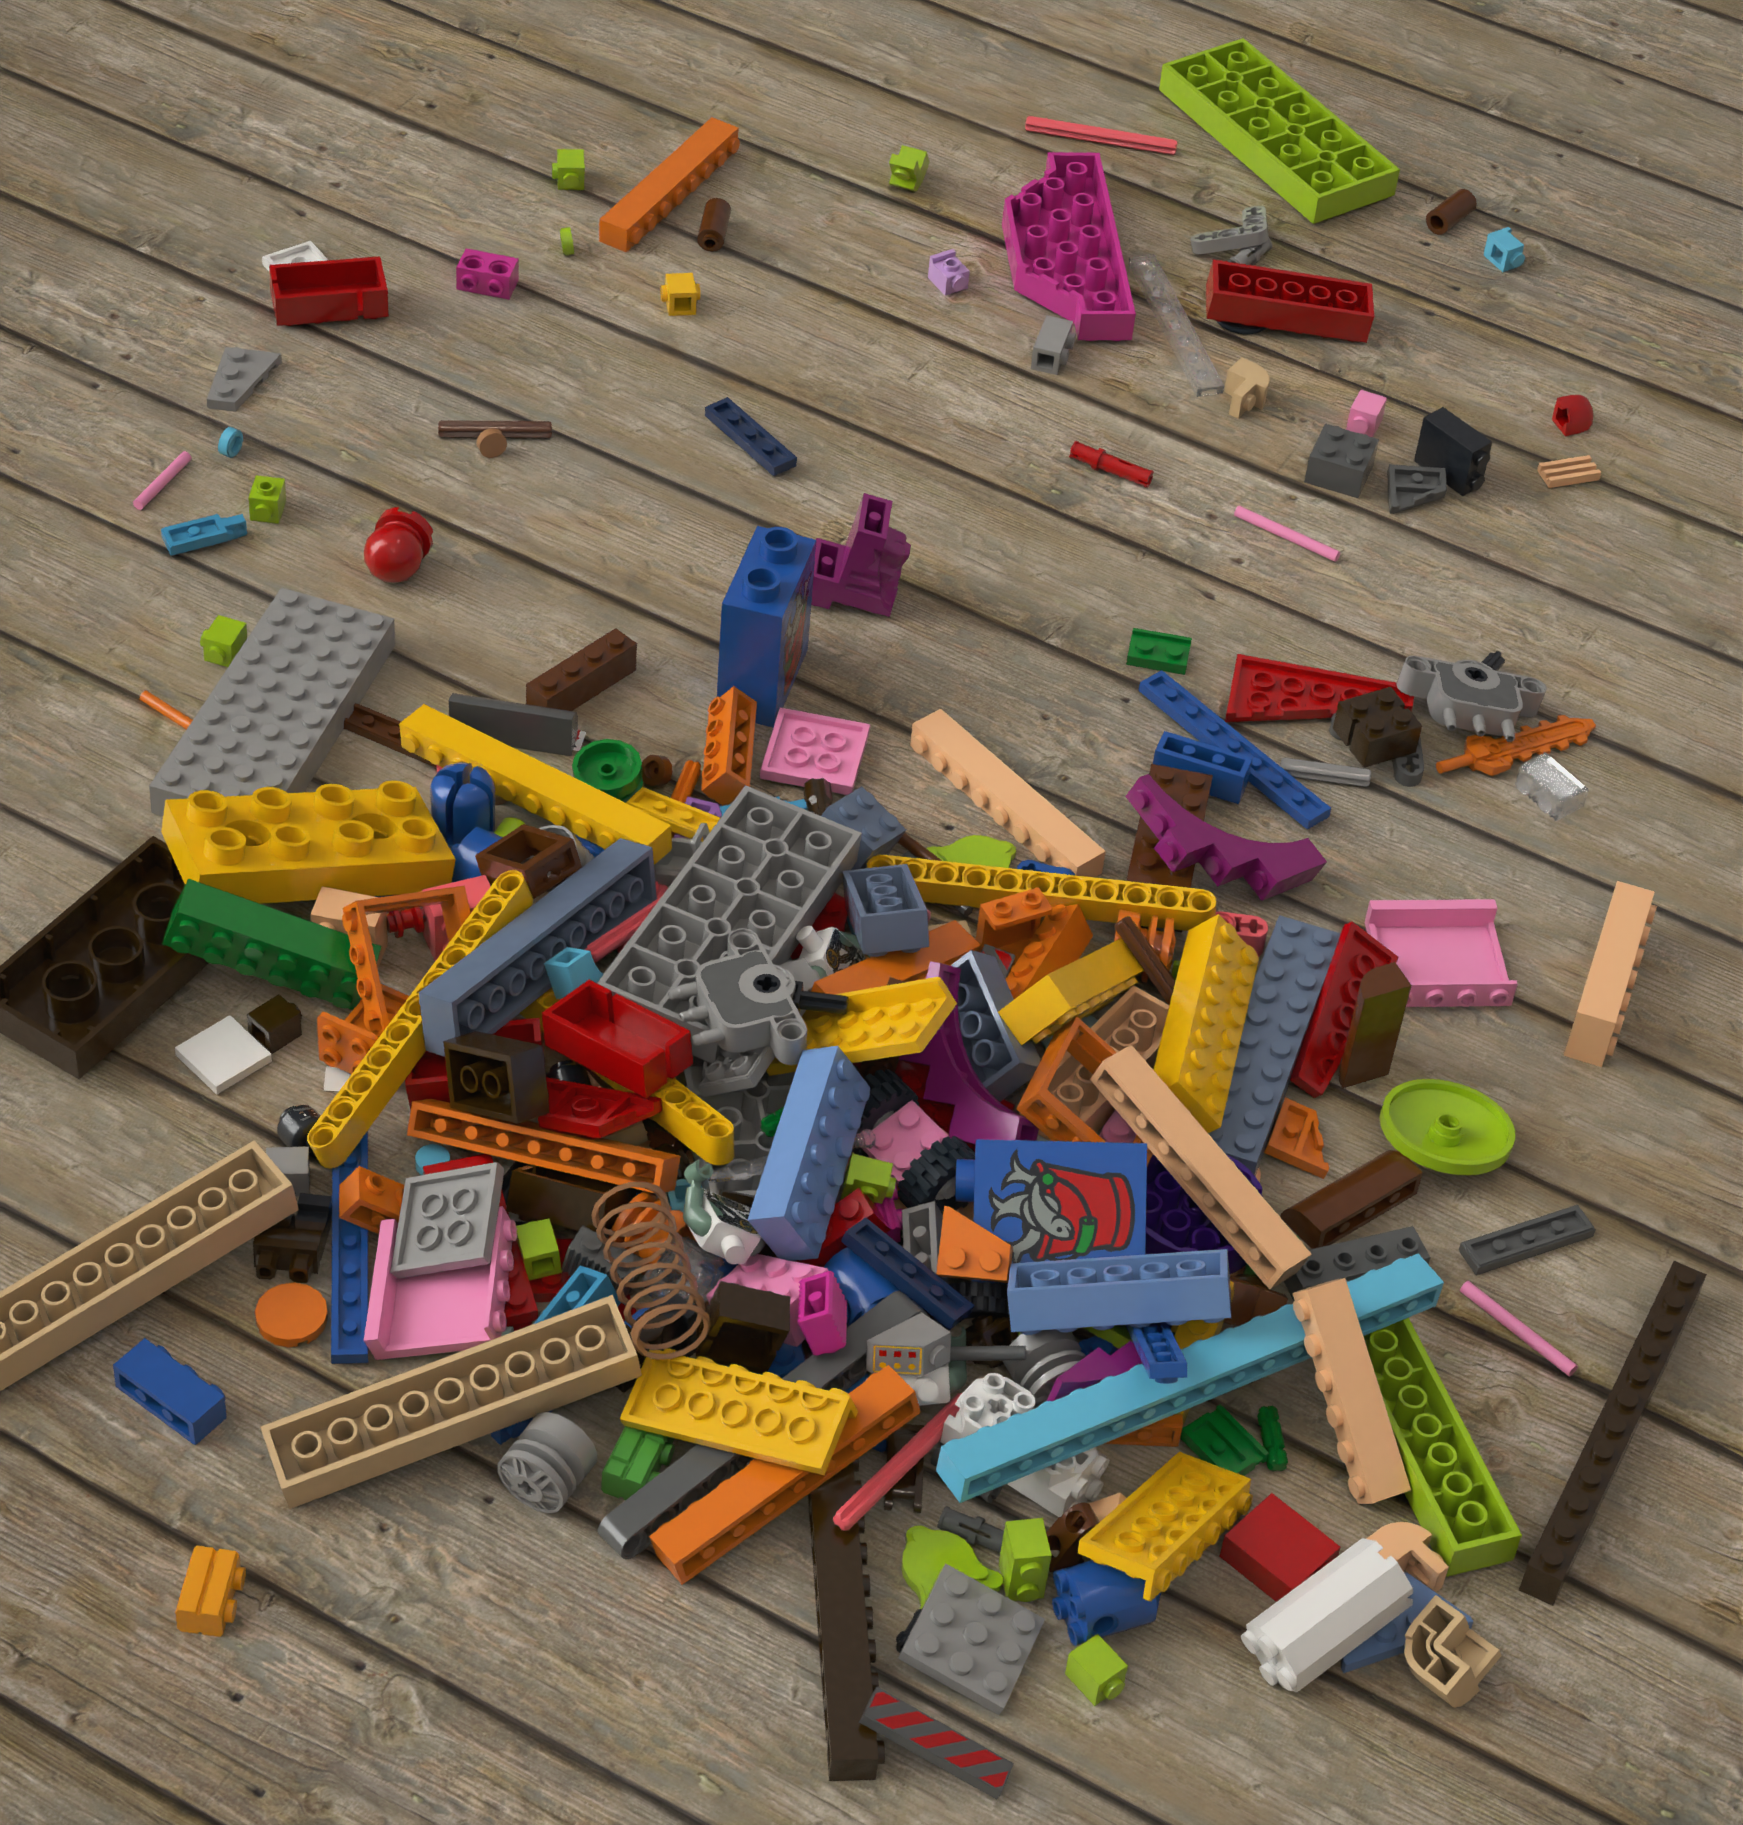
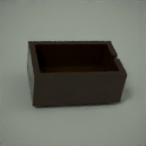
(563, 1197)

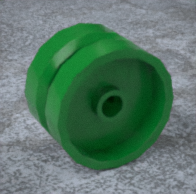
(610, 767)

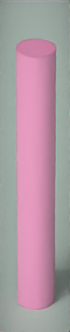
(162, 480)

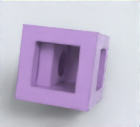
(948, 272)

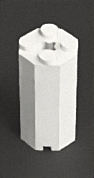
(1328, 1615)

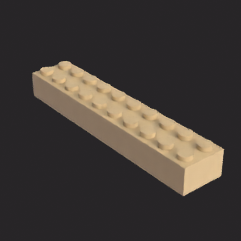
(139, 1258)
(450, 1401)

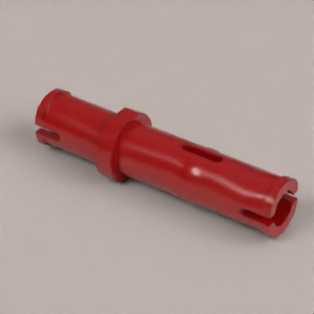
(1101, 460)

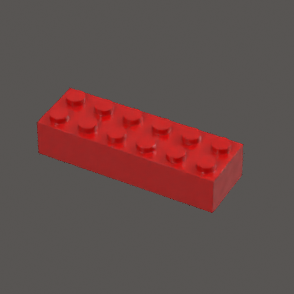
(1289, 301)

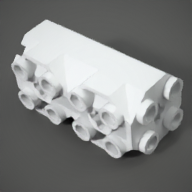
(1054, 1487)

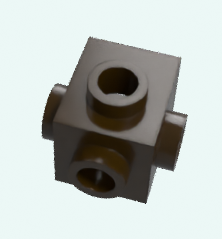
(990, 1331)

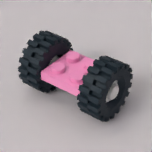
(913, 1142)

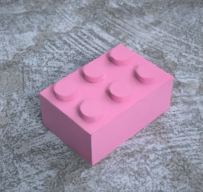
(778, 1277)

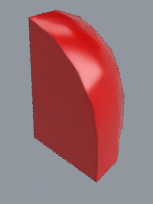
(1573, 414)

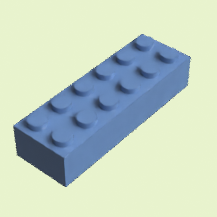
(809, 1154)
(1119, 1291)

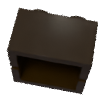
(1377, 727)
(745, 1327)

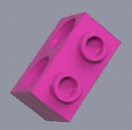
(487, 273)

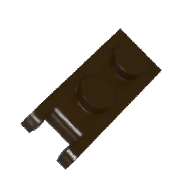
(911, 1484)

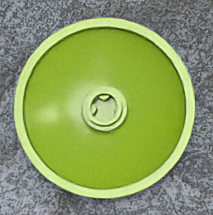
(1447, 1127)

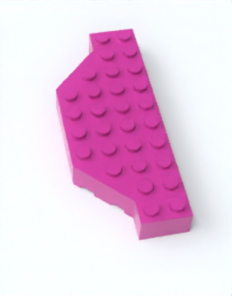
(1068, 247)

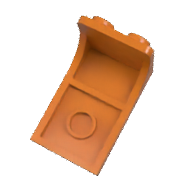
(348, 1041)

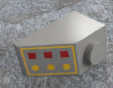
(910, 1347)

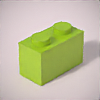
(1024, 1559)

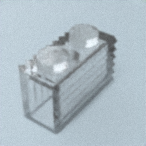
(1551, 786)

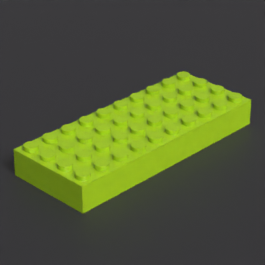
(1279, 130)

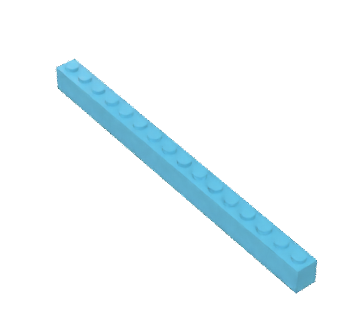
(1134, 1401)

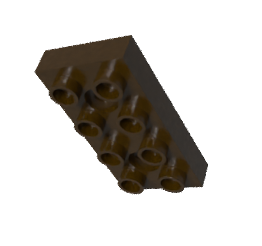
(98, 965)

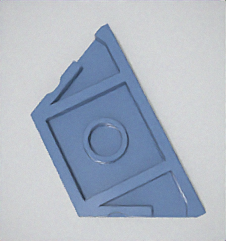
(1390, 1639)

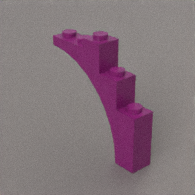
(1224, 857)
(955, 1083)

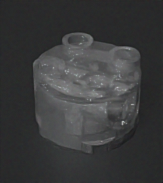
(703, 1266)

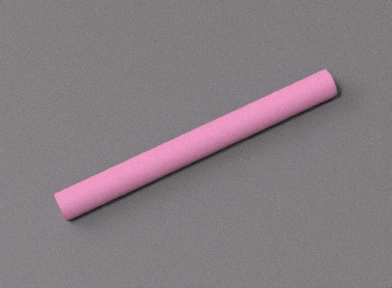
(1287, 533)
(1518, 1328)

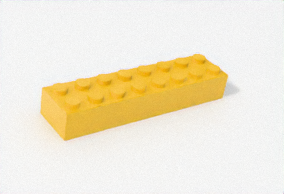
(1207, 1019)

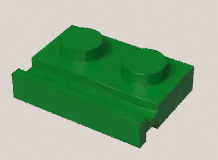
(1159, 651)
(1224, 1442)

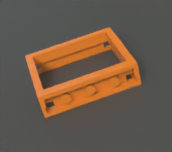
(455, 912)
(1042, 1106)

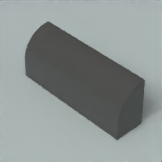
(518, 723)

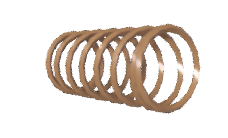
(663, 1215)

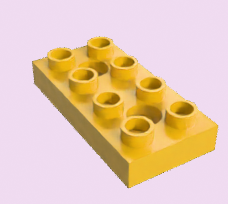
(296, 843)

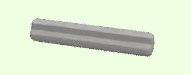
(1327, 772)

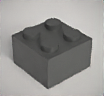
(1341, 460)

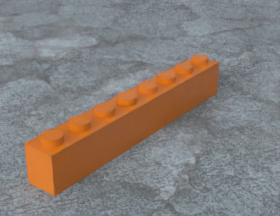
(668, 184)
(543, 1147)
(768, 1489)

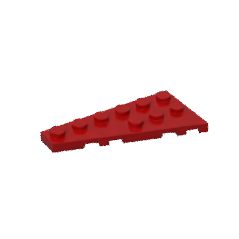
(1289, 691)

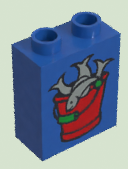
(767, 619)
(1058, 1197)

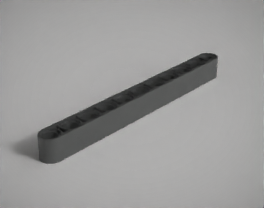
(705, 1467)

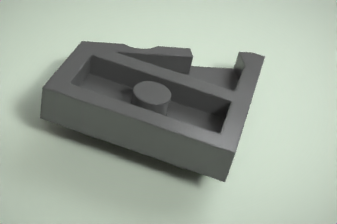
(1414, 486)

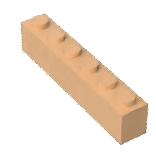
(1351, 1392)

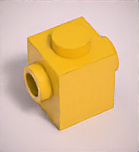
(680, 294)

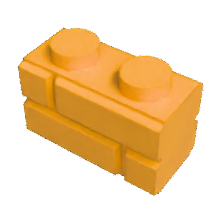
(209, 1591)

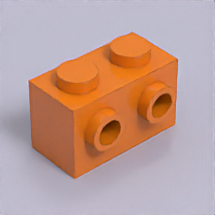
(369, 1198)

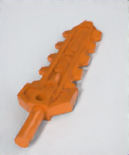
(1497, 755)

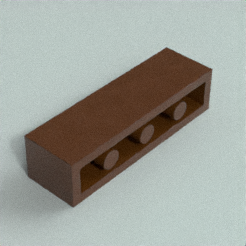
(584, 673)

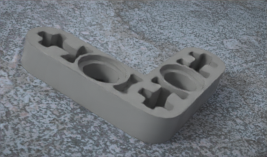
(1250, 234)

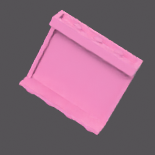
(1444, 950)
(440, 1308)

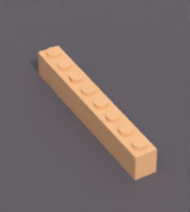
(1005, 795)
(1200, 1167)

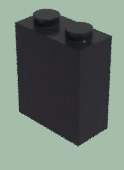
(1457, 447)

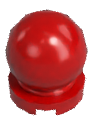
(397, 545)

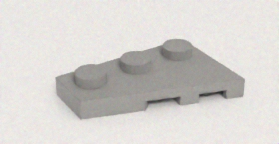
(238, 375)

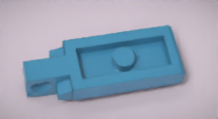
(203, 533)

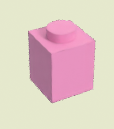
(1366, 413)

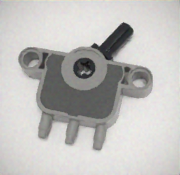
(1472, 693)
(752, 1001)

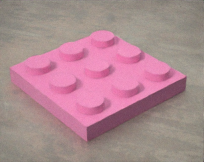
(816, 748)

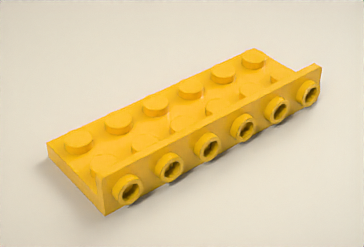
(879, 1022)
(739, 1411)
(1169, 1521)

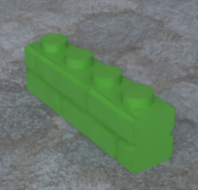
(635, 1461)

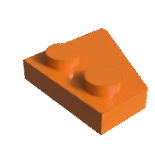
(1297, 1139)
(971, 1250)

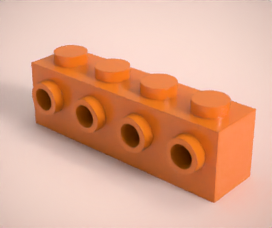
(729, 746)

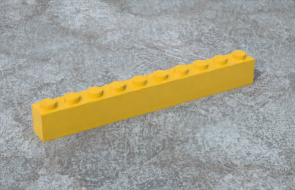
(533, 783)

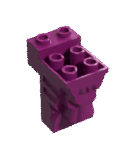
(865, 568)

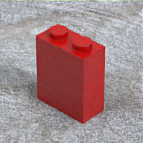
(1277, 1548)

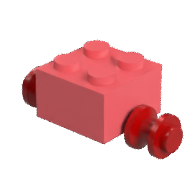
(430, 918)

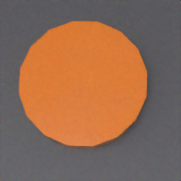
(291, 1314)

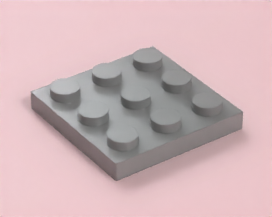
(447, 1220)
(971, 1639)

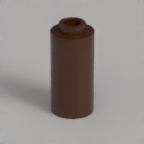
(1451, 211)
(714, 224)

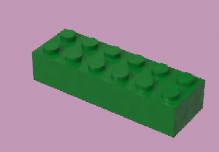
(264, 944)

